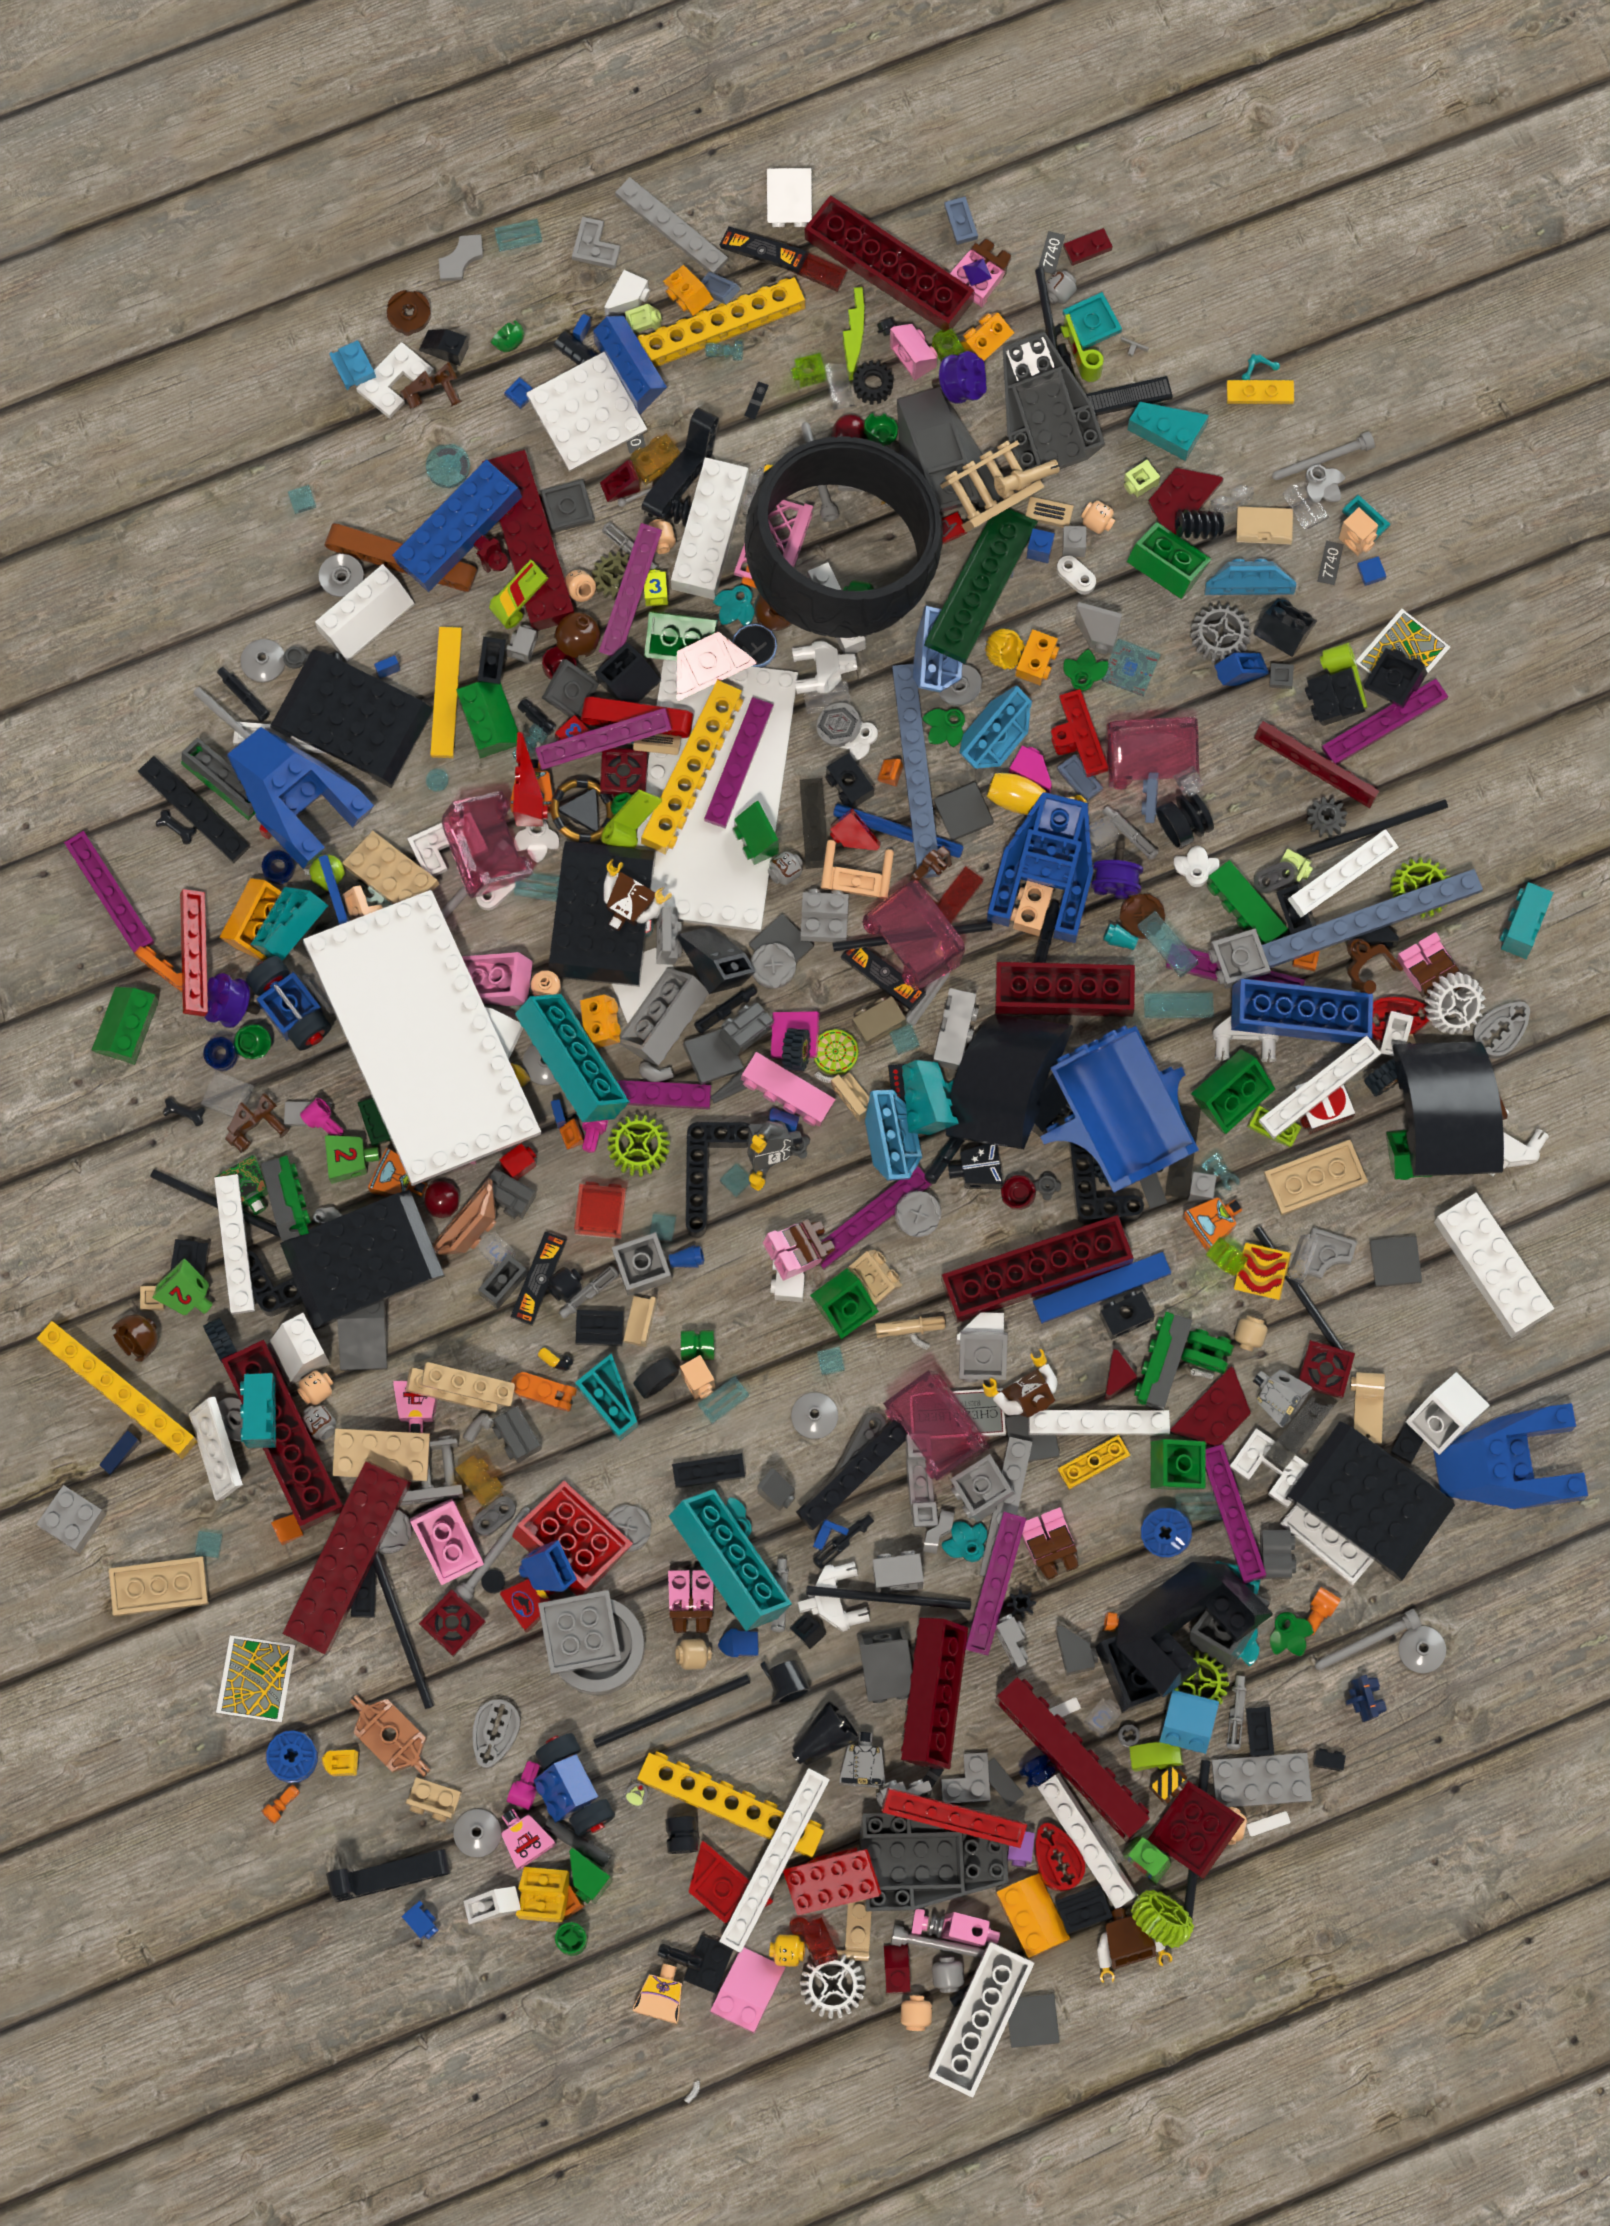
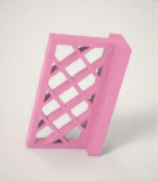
(796, 537)

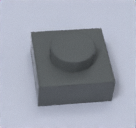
(1281, 676)

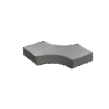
(467, 251)

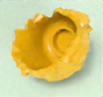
(1004, 648)

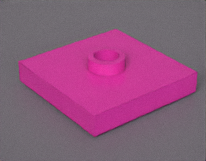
(795, 1020)

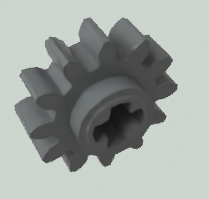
(1335, 821)

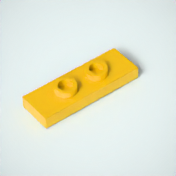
(1260, 391)

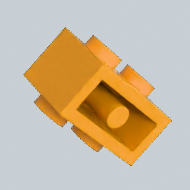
(687, 290)
(987, 335)
(1037, 657)
(600, 1020)

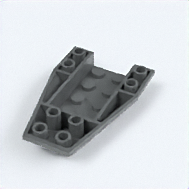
(1046, 407)
(938, 445)
(927, 1863)

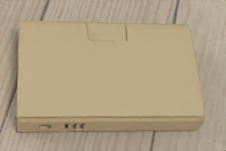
(1264, 525)

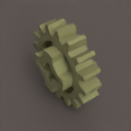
(607, 573)

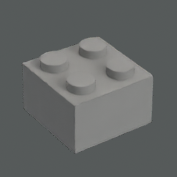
(641, 1264)
(71, 1519)
(898, 1572)

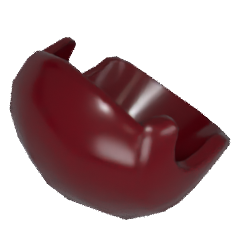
(849, 426)
(552, 659)
(1018, 1192)
(441, 1199)

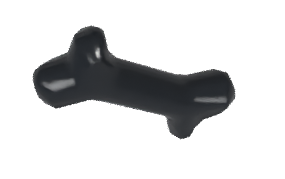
(166, 820)
(194, 1115)

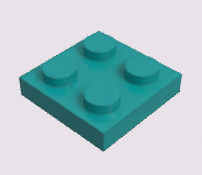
(1093, 320)

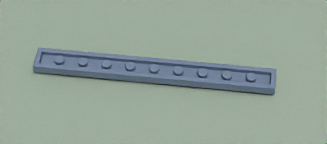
(915, 763)
(1372, 918)

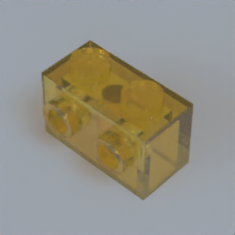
(654, 459)
(478, 1481)

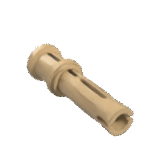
(1018, 480)

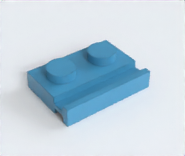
(352, 365)

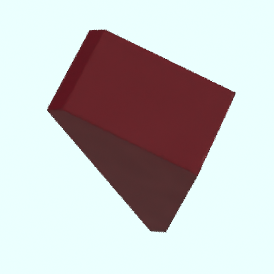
(621, 482)
(1119, 1375)

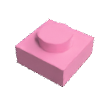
(920, 1922)

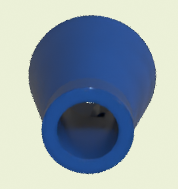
(687, 1258)

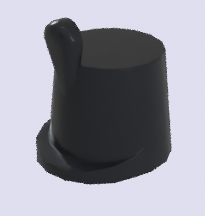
(786, 1681)

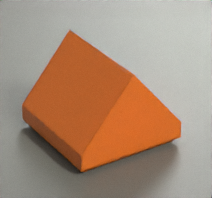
(890, 771)
(572, 1134)

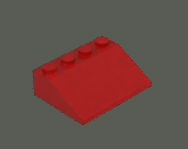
(584, 1534)

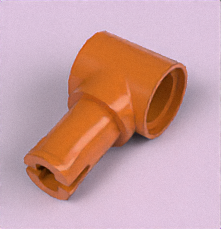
(1322, 1607)

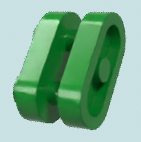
(1220, 1346)

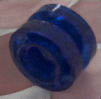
(283, 876)
(211, 1049)
(1037, 1771)

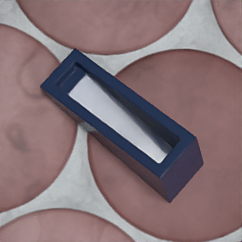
(119, 1452)

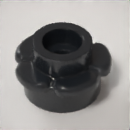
(885, 326)

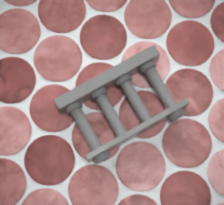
(450, 1488)

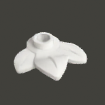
(860, 746)
(536, 843)
(1196, 863)

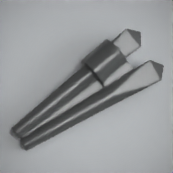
(733, 1087)

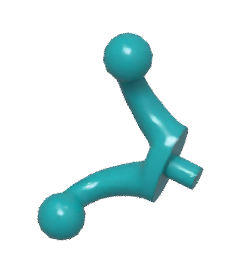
(1255, 359)

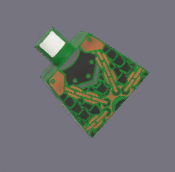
(251, 1184)

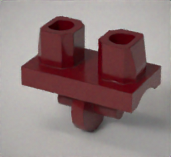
(490, 554)

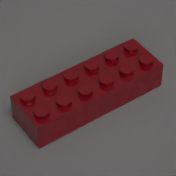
(1065, 989)
(934, 1693)

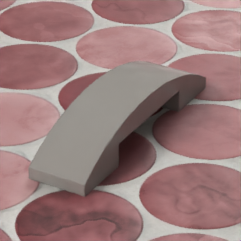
(919, 1488)

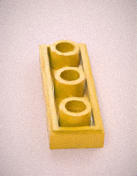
(1081, 1469)

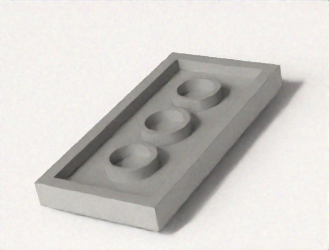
(1262, 1780)

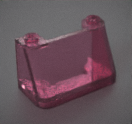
(1150, 746)
(484, 844)
(916, 934)
(936, 1424)

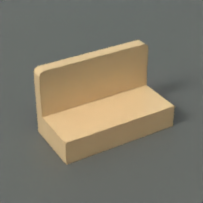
(640, 1321)

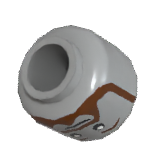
(1061, 287)
(785, 868)
(319, 1422)

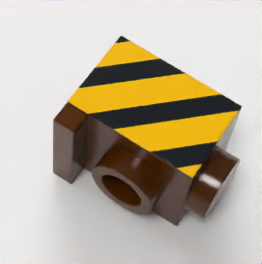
(1168, 1785)

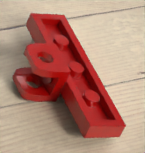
(1079, 734)

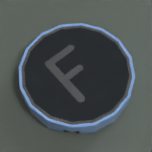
(757, 643)

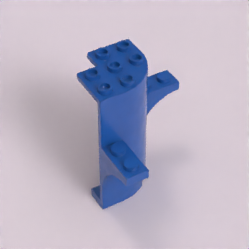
(1122, 1108)

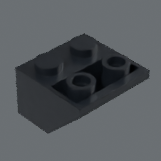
(1285, 627)
(627, 675)

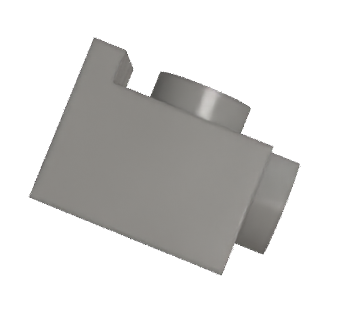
(522, 643)

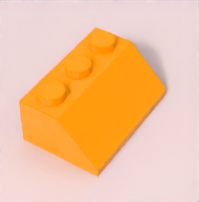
(249, 916)
(1032, 1916)

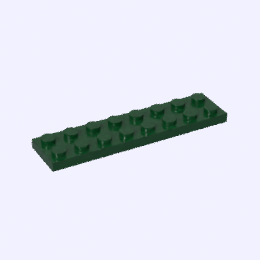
(980, 585)

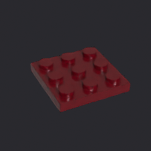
(1196, 1829)

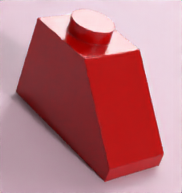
(853, 832)

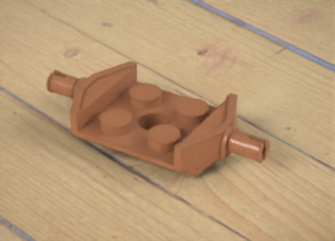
(395, 1754)

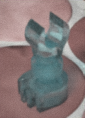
(716, 350)
(537, 735)
(1215, 1162)

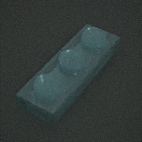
(1167, 944)
(1178, 1005)

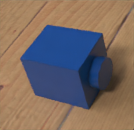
(1040, 545)

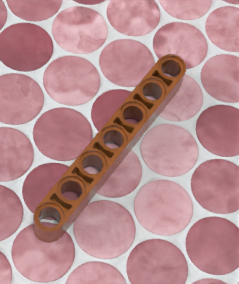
(380, 551)

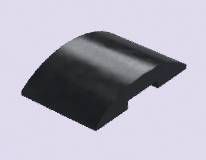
(1003, 1079)
(1451, 1108)

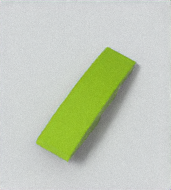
(853, 338)

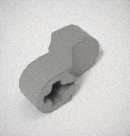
(934, 1534)

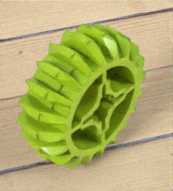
(1414, 882)
(631, 1152)
(1207, 1682)
(1162, 1918)

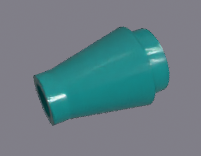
(1117, 936)

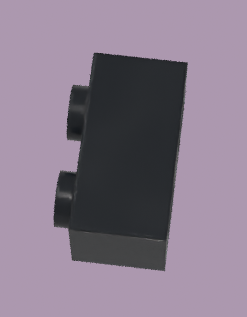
(1328, 1760)

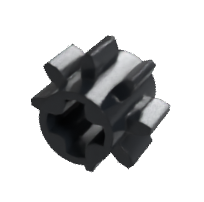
(1020, 1597)

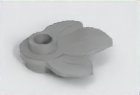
(1326, 486)

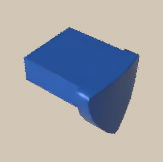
(790, 1120)
(825, 1531)
(739, 1643)

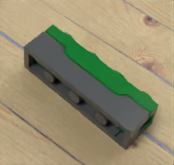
(217, 776)
(285, 1197)
(1164, 1361)

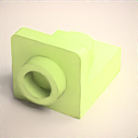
(643, 318)
(1302, 864)

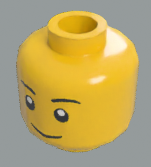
(787, 1950)

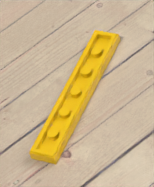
(445, 692)

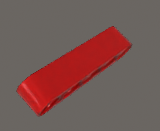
(606, 712)

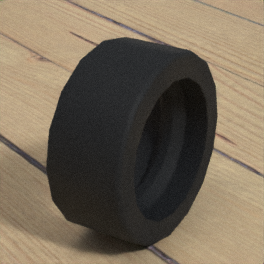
(656, 1377)

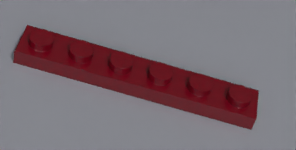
(1316, 764)

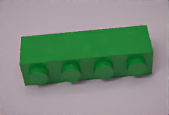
(1245, 903)

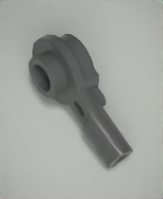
(295, 657)

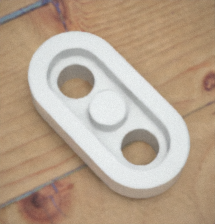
(1075, 574)
(497, 897)

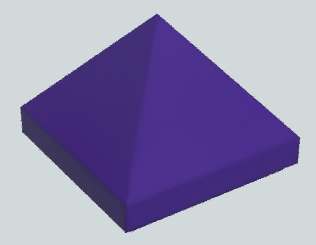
(977, 272)

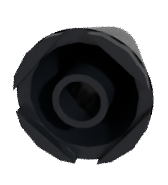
(824, 1735)

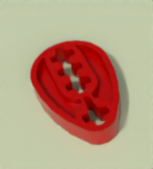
(1400, 1005)
(1047, 1867)

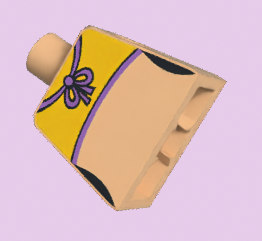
(660, 1996)

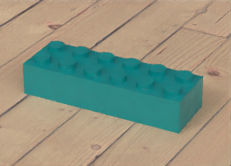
(572, 1058)
(730, 1560)

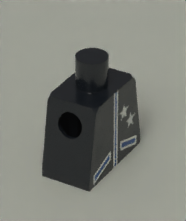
(978, 1168)

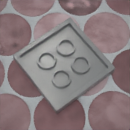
(579, 1632)

